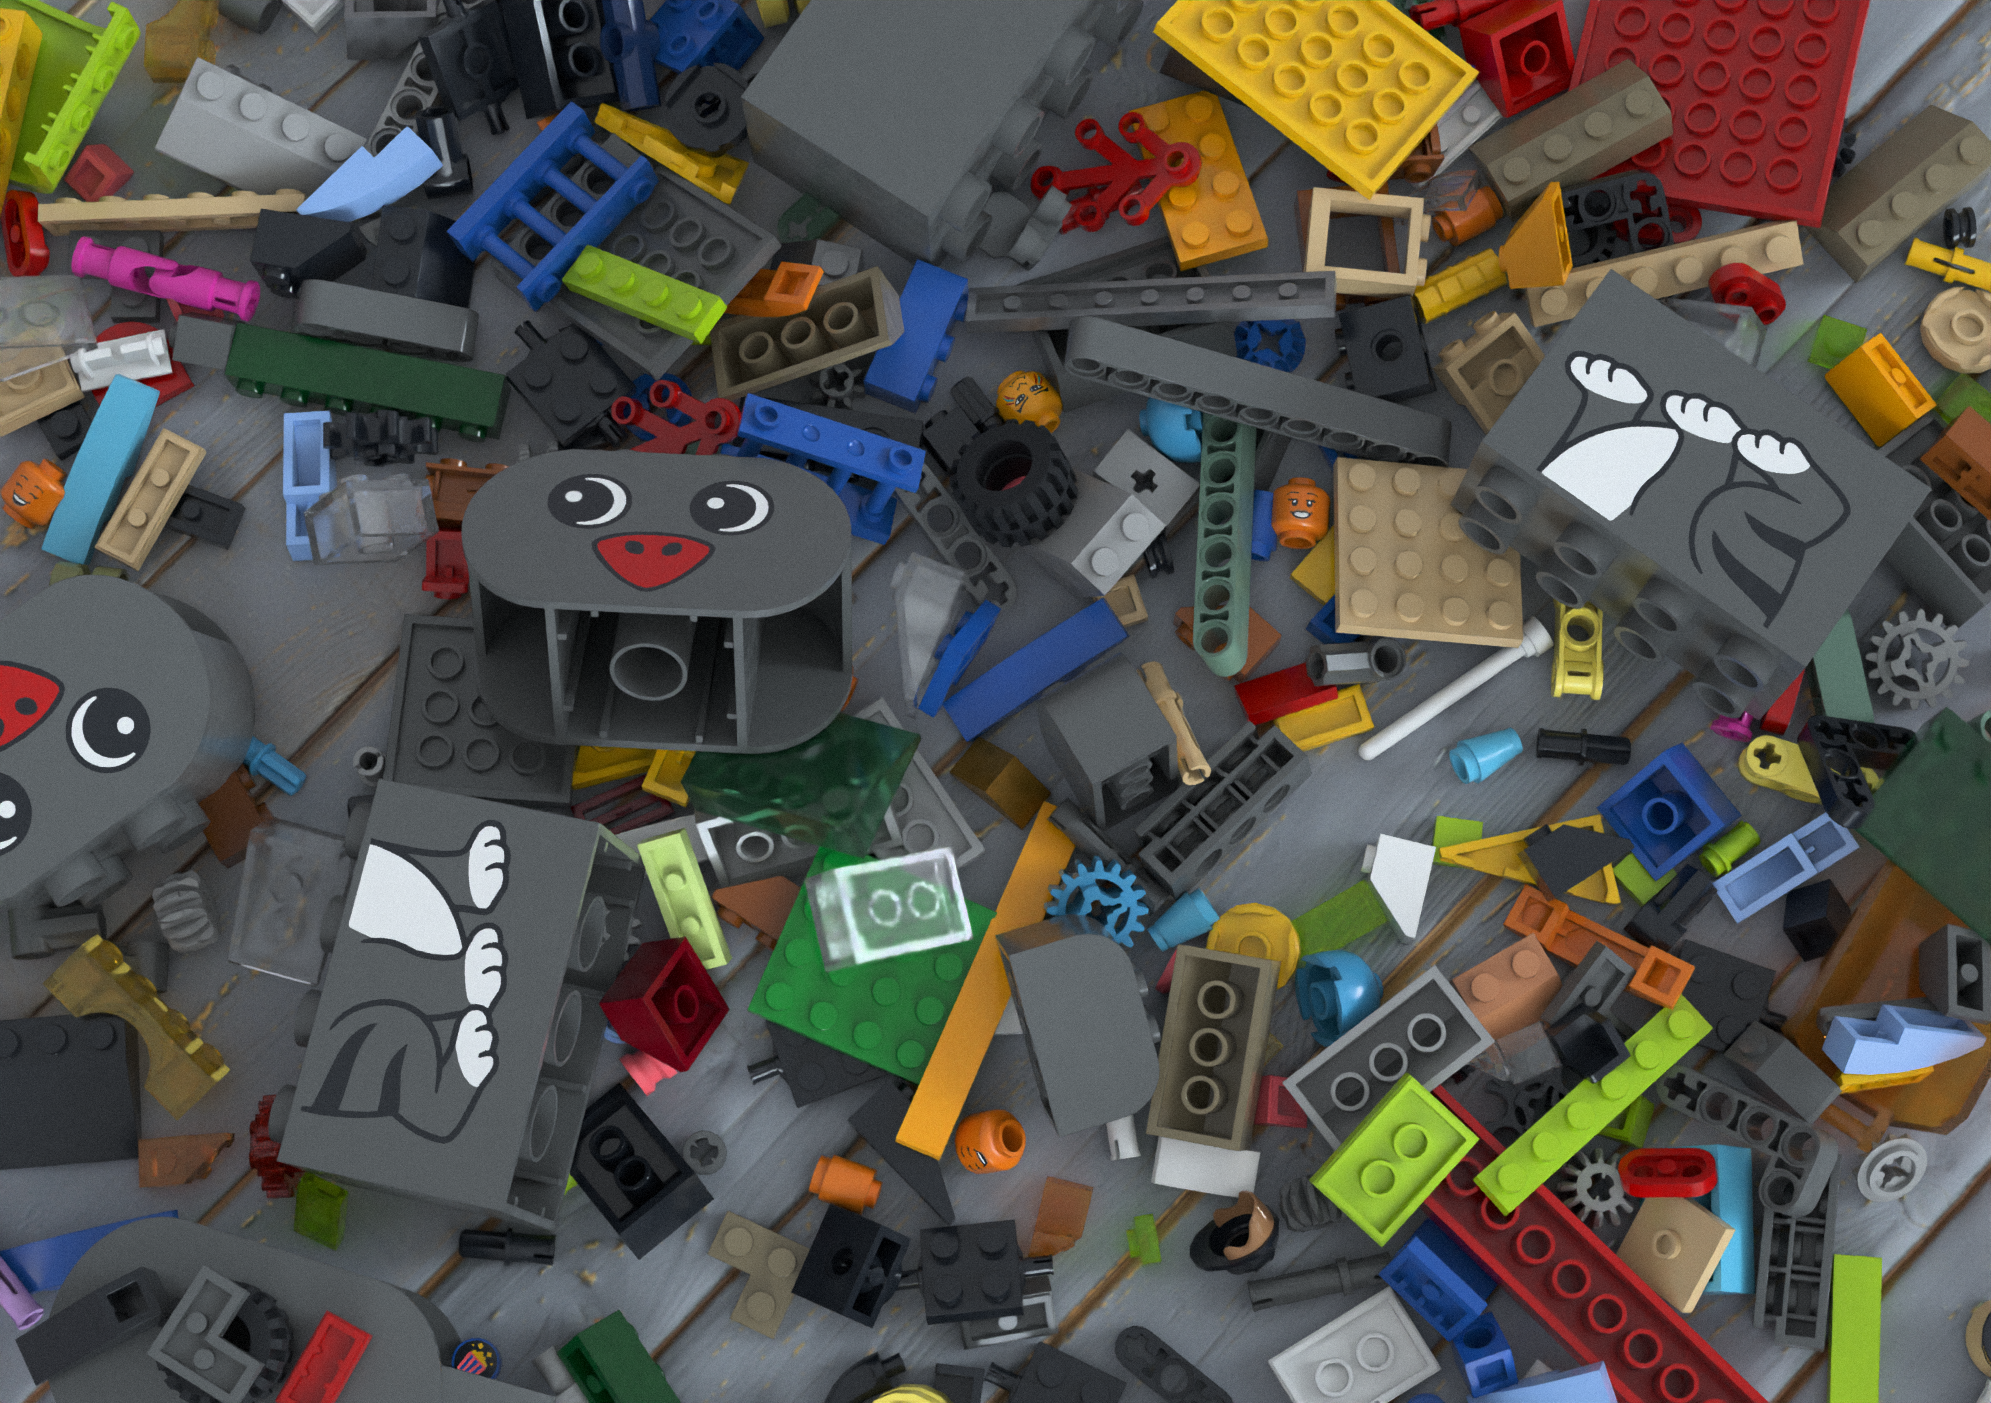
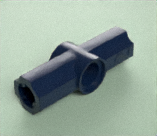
(631, 46)

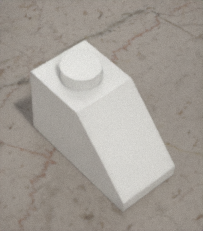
(1399, 880)

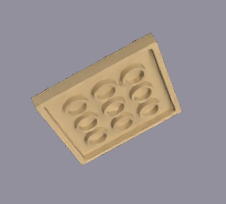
(1411, 566)

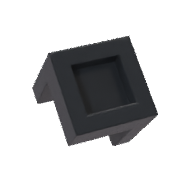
(1815, 918)
(1587, 1043)
(960, 1382)

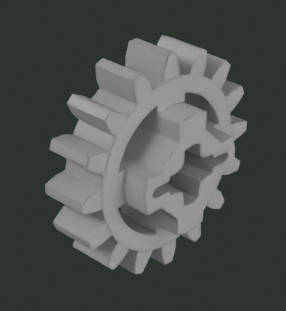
(1937, 653)

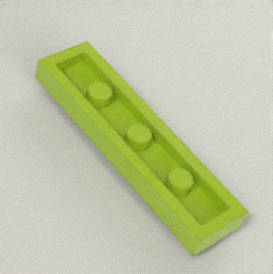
(644, 293)

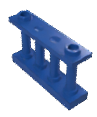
(525, 177)
(838, 446)

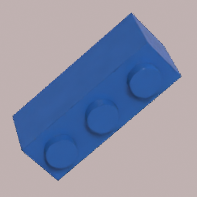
(929, 311)

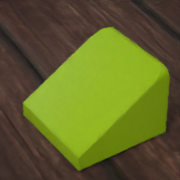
(1631, 1124)

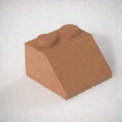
(1510, 987)

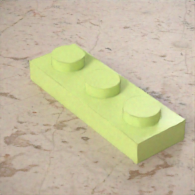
(684, 895)

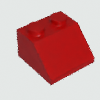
(1520, 52)

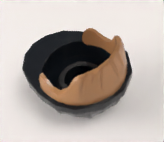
(1237, 1238)

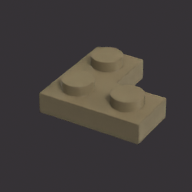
(772, 1267)

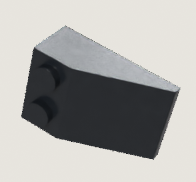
(634, 1173)

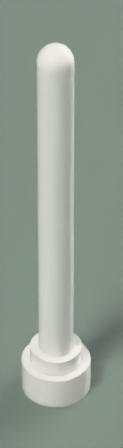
(1535, 641)

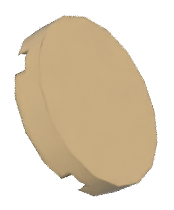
(1959, 330)

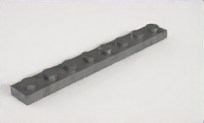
(1153, 301)

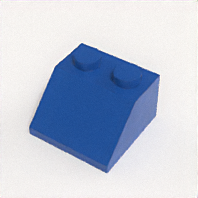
(1669, 810)

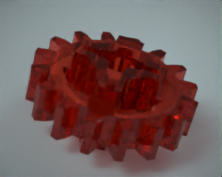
(277, 1178)

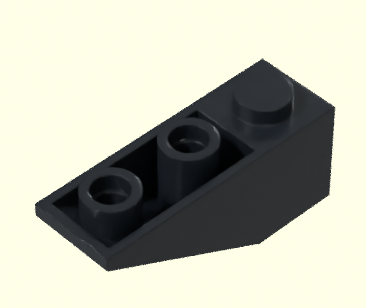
(94, 1324)

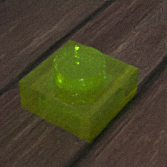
(1835, 341)
(1143, 1240)

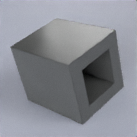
(202, 339)

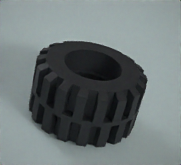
(998, 459)
(268, 1344)

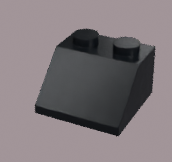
(303, 248)
(420, 258)

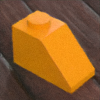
(1538, 244)

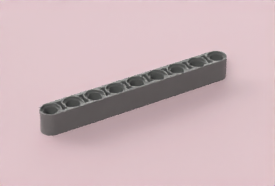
(1254, 394)

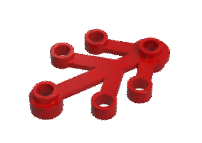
(1123, 172)
(671, 437)

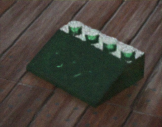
(815, 792)
(1937, 817)

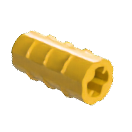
(1459, 285)

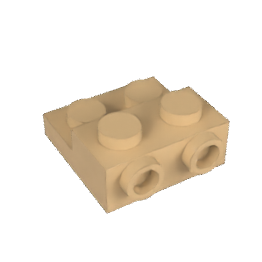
(1489, 366)

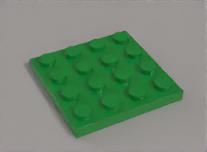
(873, 1011)

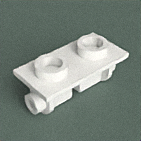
(132, 356)

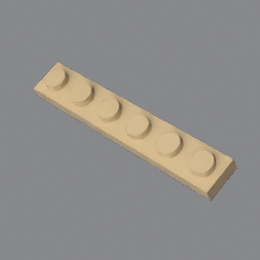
(164, 214)
(1672, 268)

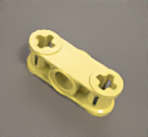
(1577, 664)
(1786, 769)

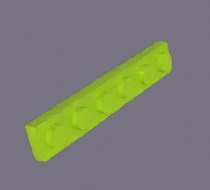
(1591, 1107)

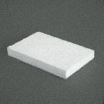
(1357, 1357)

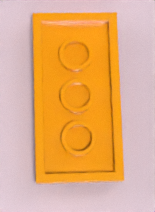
(1217, 211)

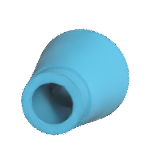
(1483, 755)
(1184, 920)

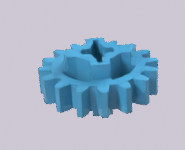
(1113, 899)

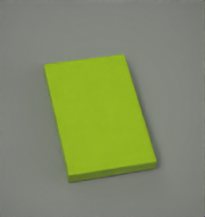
(1394, 1159)

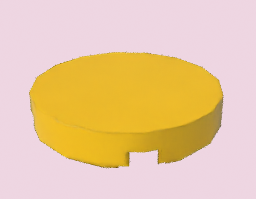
(1258, 932)

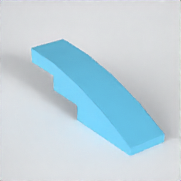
(100, 469)

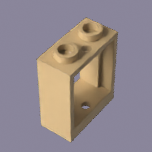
(1367, 281)

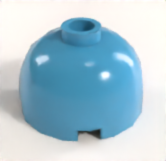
(1173, 430)
(1336, 992)

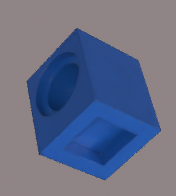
(1484, 1356)

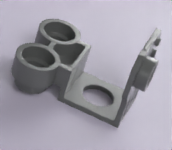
(1017, 232)

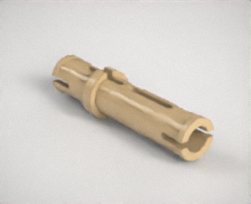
(1170, 703)

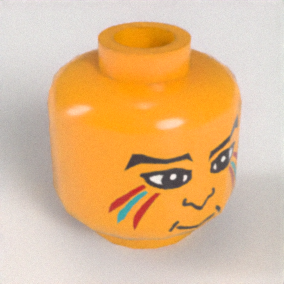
(1029, 398)

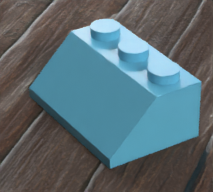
(1733, 1204)

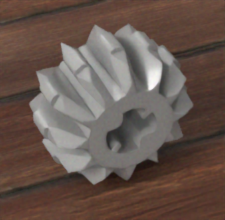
(186, 911)
(1581, 1182)

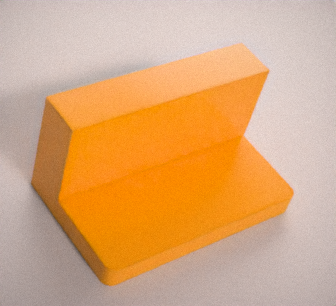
(1879, 390)

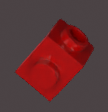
(446, 565)

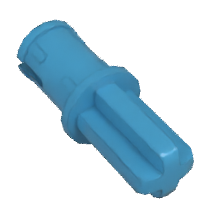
(273, 767)

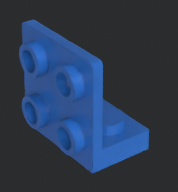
(704, 34)
(1439, 1280)

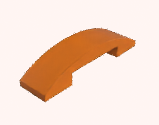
(777, 291)
(1570, 937)

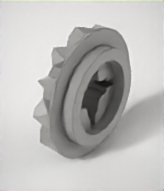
(1892, 1181)

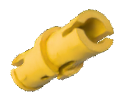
(1922, 255)

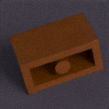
(233, 816)

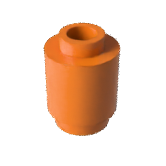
(1464, 225)
(846, 1184)

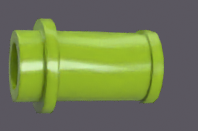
(1728, 849)

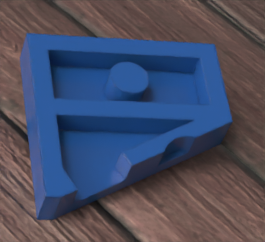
(958, 653)

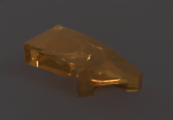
(179, 1158)
(1060, 1217)

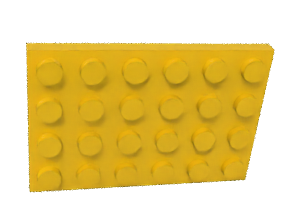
(1332, 75)

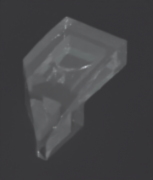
(1446, 193)
(1519, 1055)

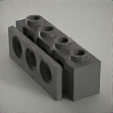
(1211, 818)
(1806, 1270)

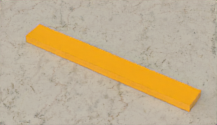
(983, 993)

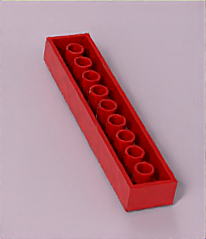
(1578, 1286)

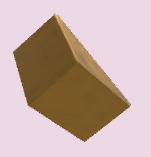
(1001, 781)

